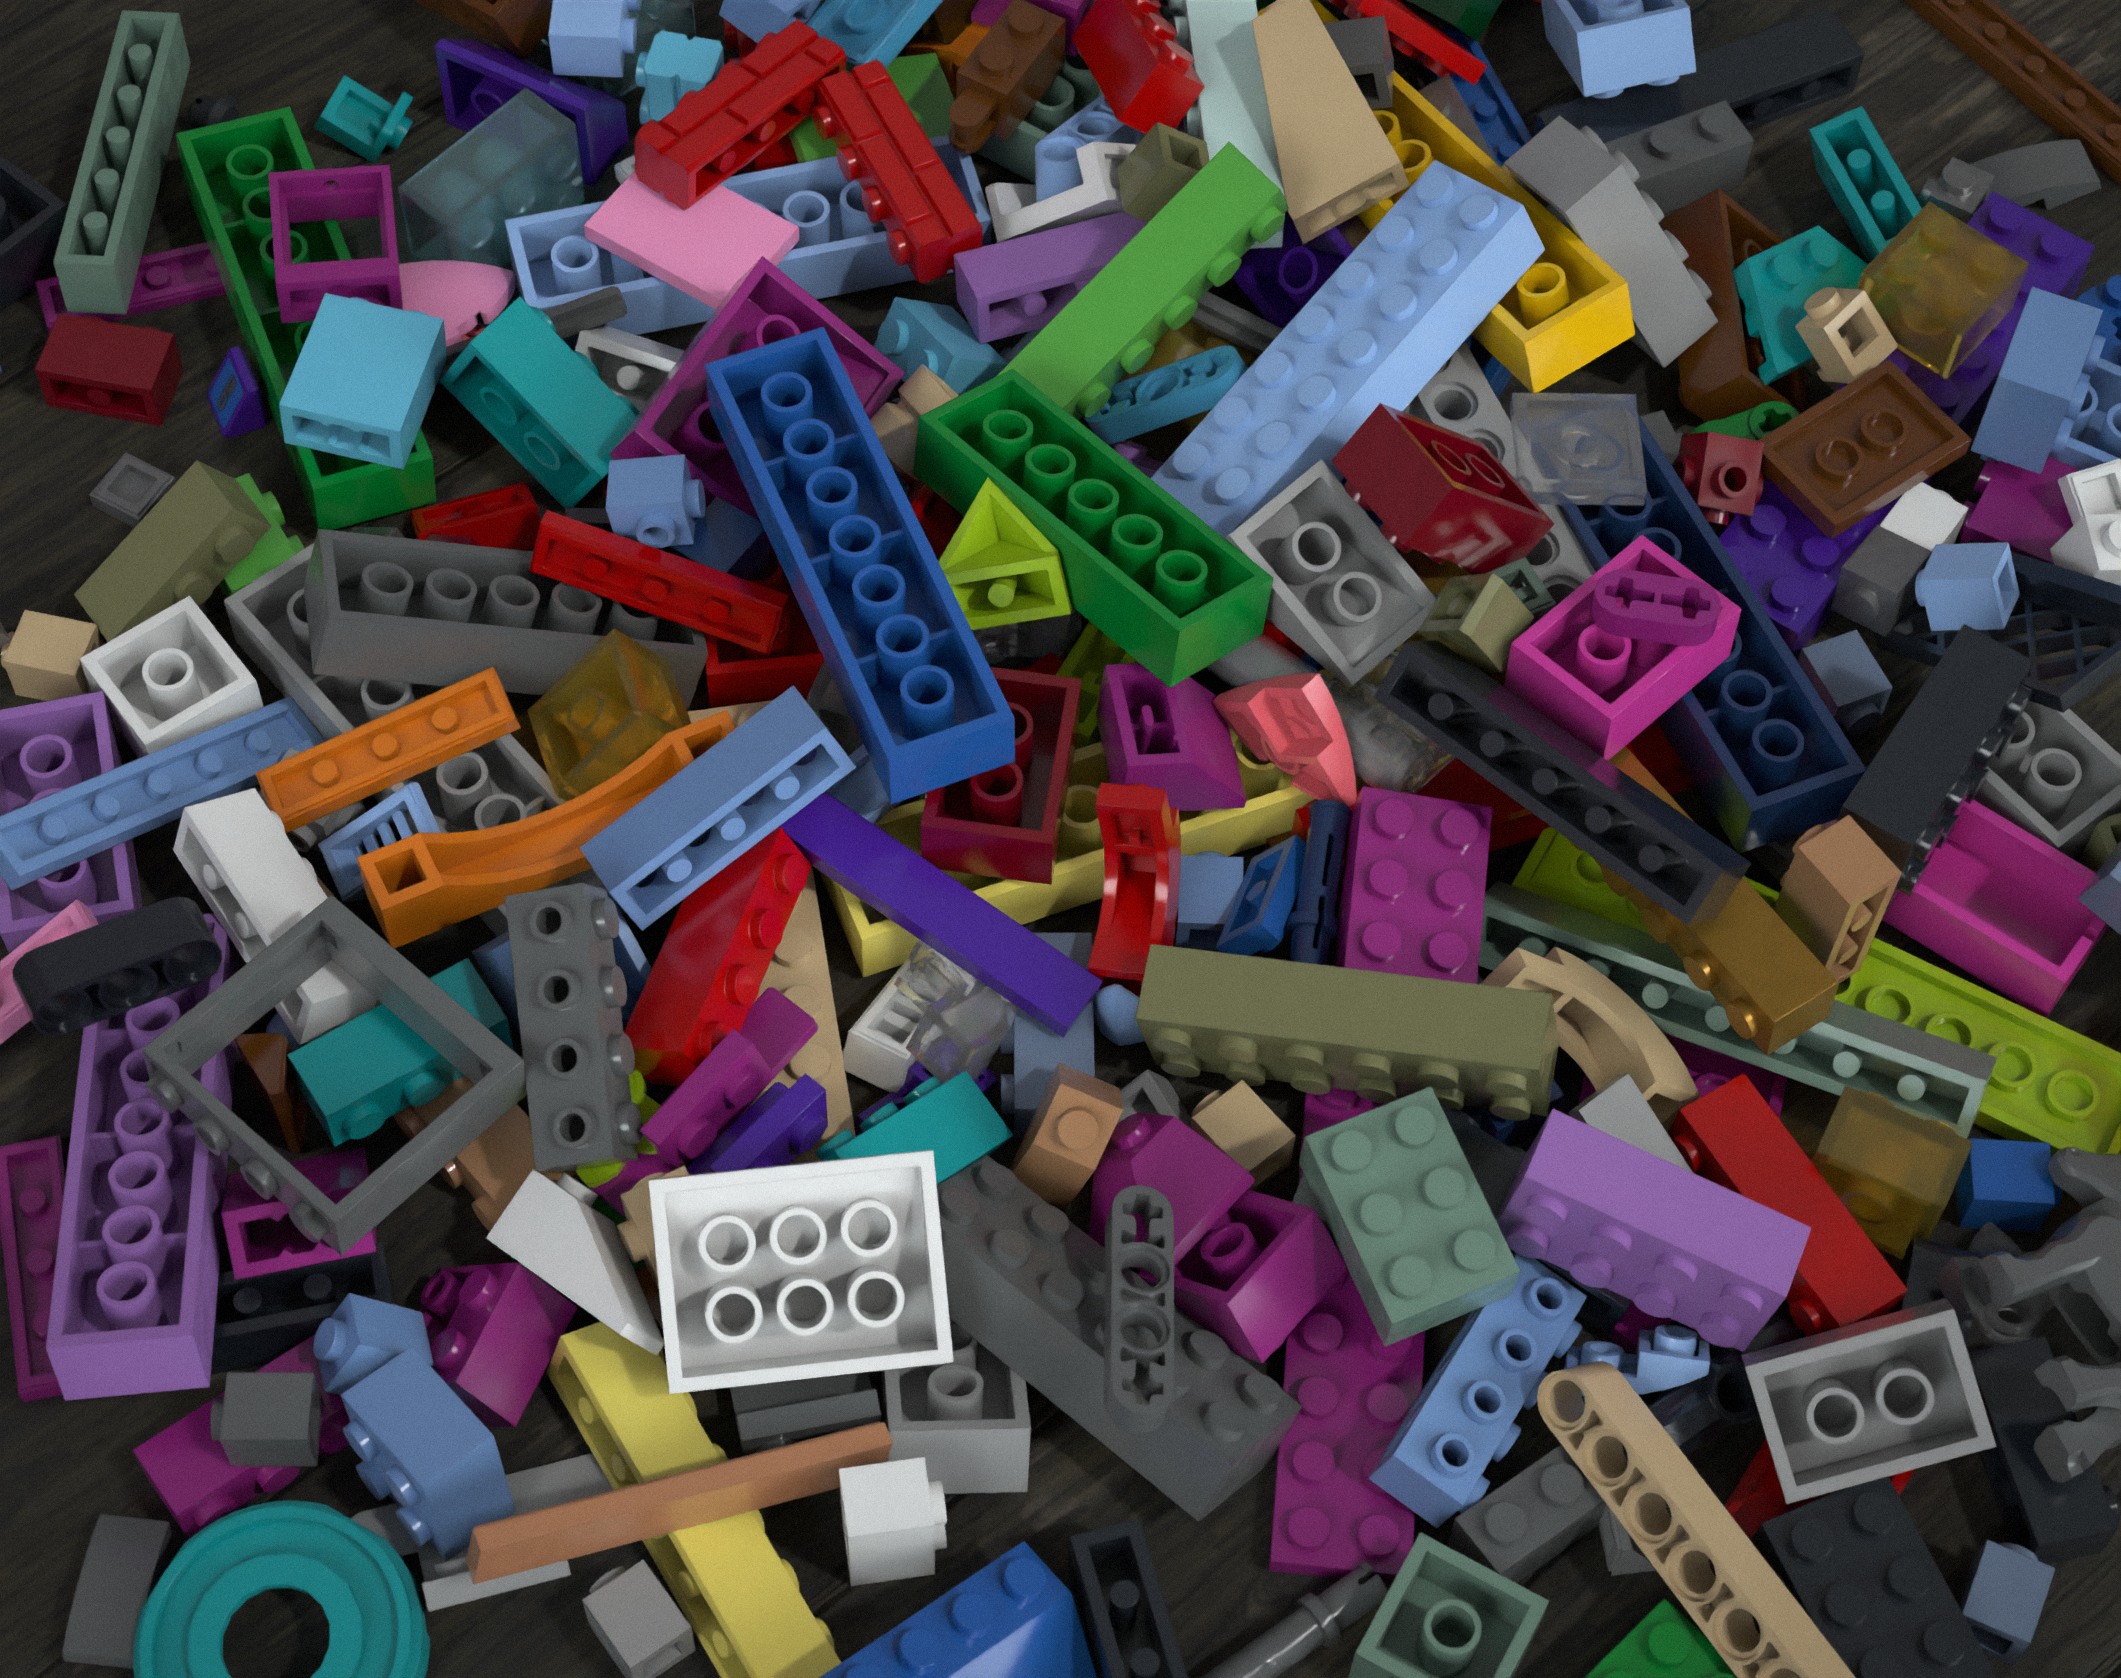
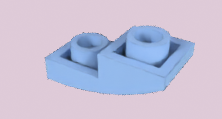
(1662, 1360)

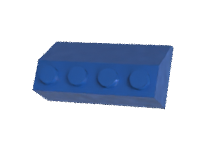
(995, 1624)

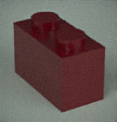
(109, 369)

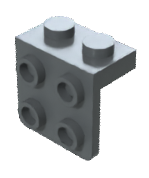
(802, 1410)

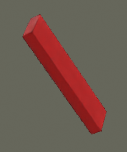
(658, 582)

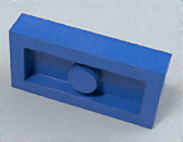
(1264, 900)

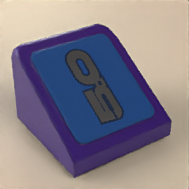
(236, 396)

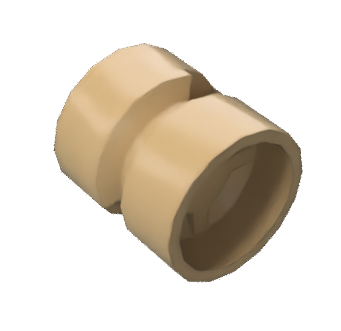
(898, 423)

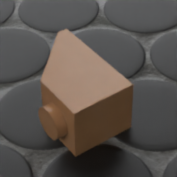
(1067, 1135)

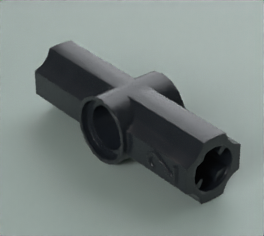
(1693, 1410)

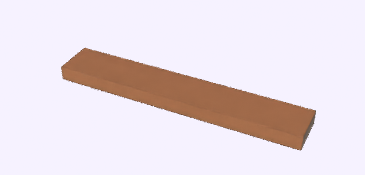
(671, 1503)

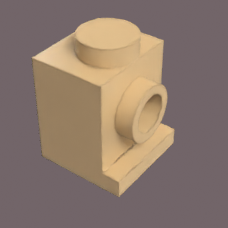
(1844, 334)

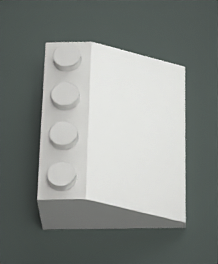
(800, 1271)

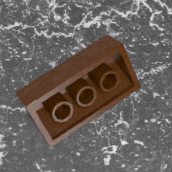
(1722, 366)

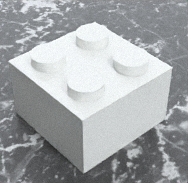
(170, 679)

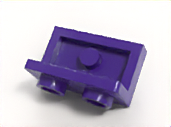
(770, 1130)

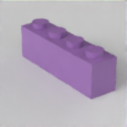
(1033, 277)

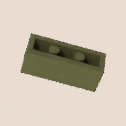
(174, 551)

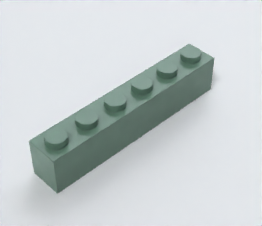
(122, 163)

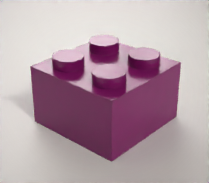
(1256, 1273)

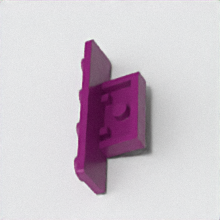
(717, 1091)

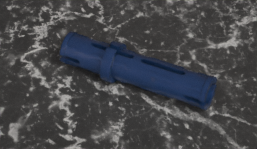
(1314, 921)

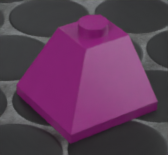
(1177, 1163)

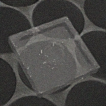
(1578, 448)

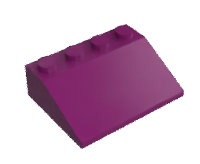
(754, 313)

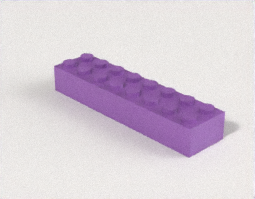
(139, 1213)

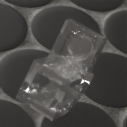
(961, 1015)

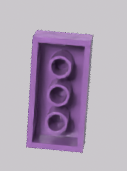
(42, 753)
(1651, 1232)

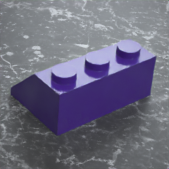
(483, 78)

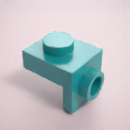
(364, 119)

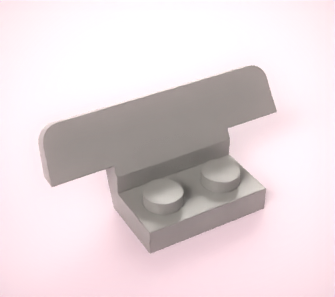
(530, 1490)

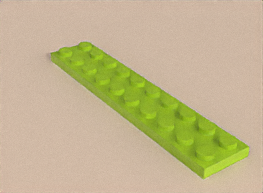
(2045, 1077)

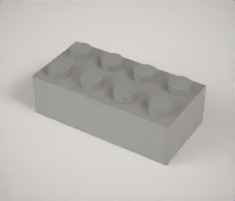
(1602, 206)

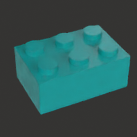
(541, 401)

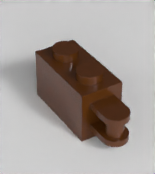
(1006, 75)

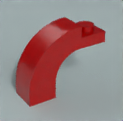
(1139, 881)

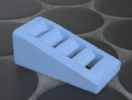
(345, 845)

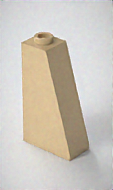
(1323, 129)

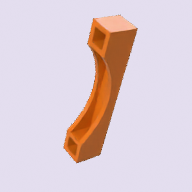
(450, 877)

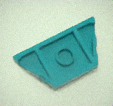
(1778, 285)

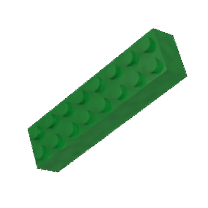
(229, 189)

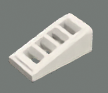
(879, 1039)

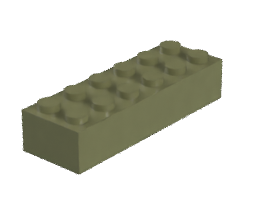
(1349, 1030)

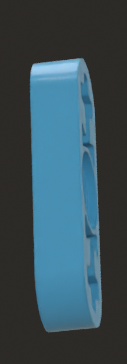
(1167, 394)

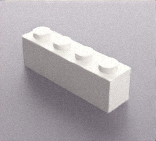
(260, 891)

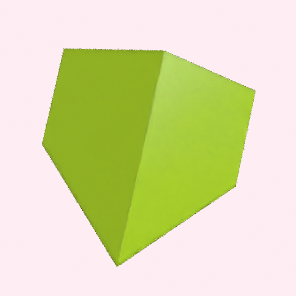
(1003, 565)

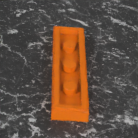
(388, 750)

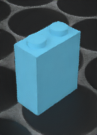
(363, 380)

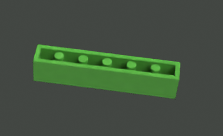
(1153, 283)

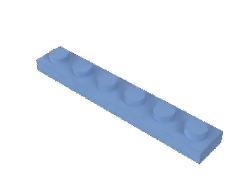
(148, 792)

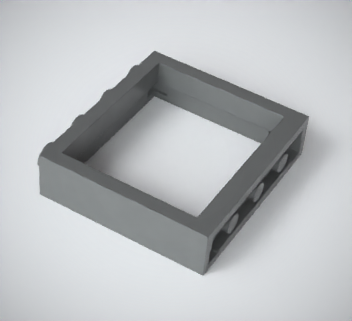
(234, 1006)

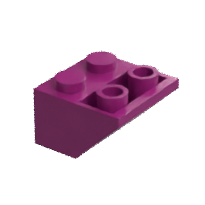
(1167, 739)
(493, 1335)

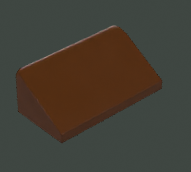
(275, 1084)

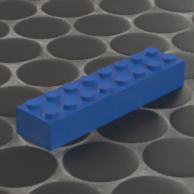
(860, 566)

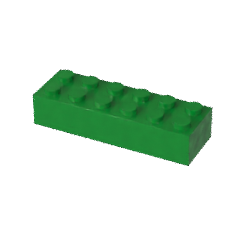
(1125, 545)

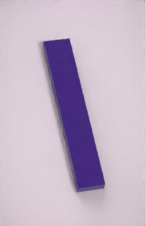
(942, 913)

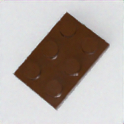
(1861, 448)

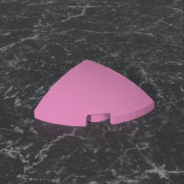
(456, 293)

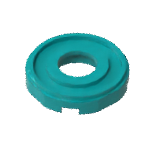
(293, 1545)

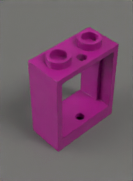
(305, 198)

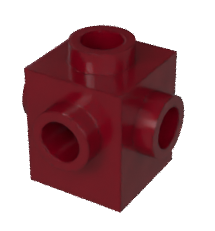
(1721, 474)

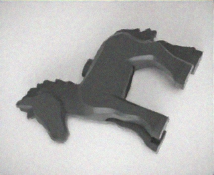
(2083, 1279)

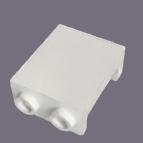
(1015, 205)

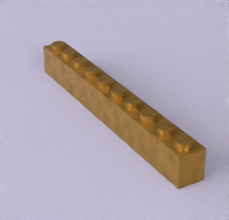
(1744, 955)

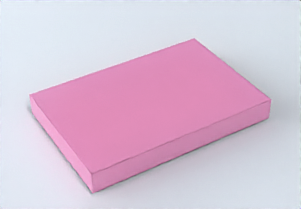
(695, 248)

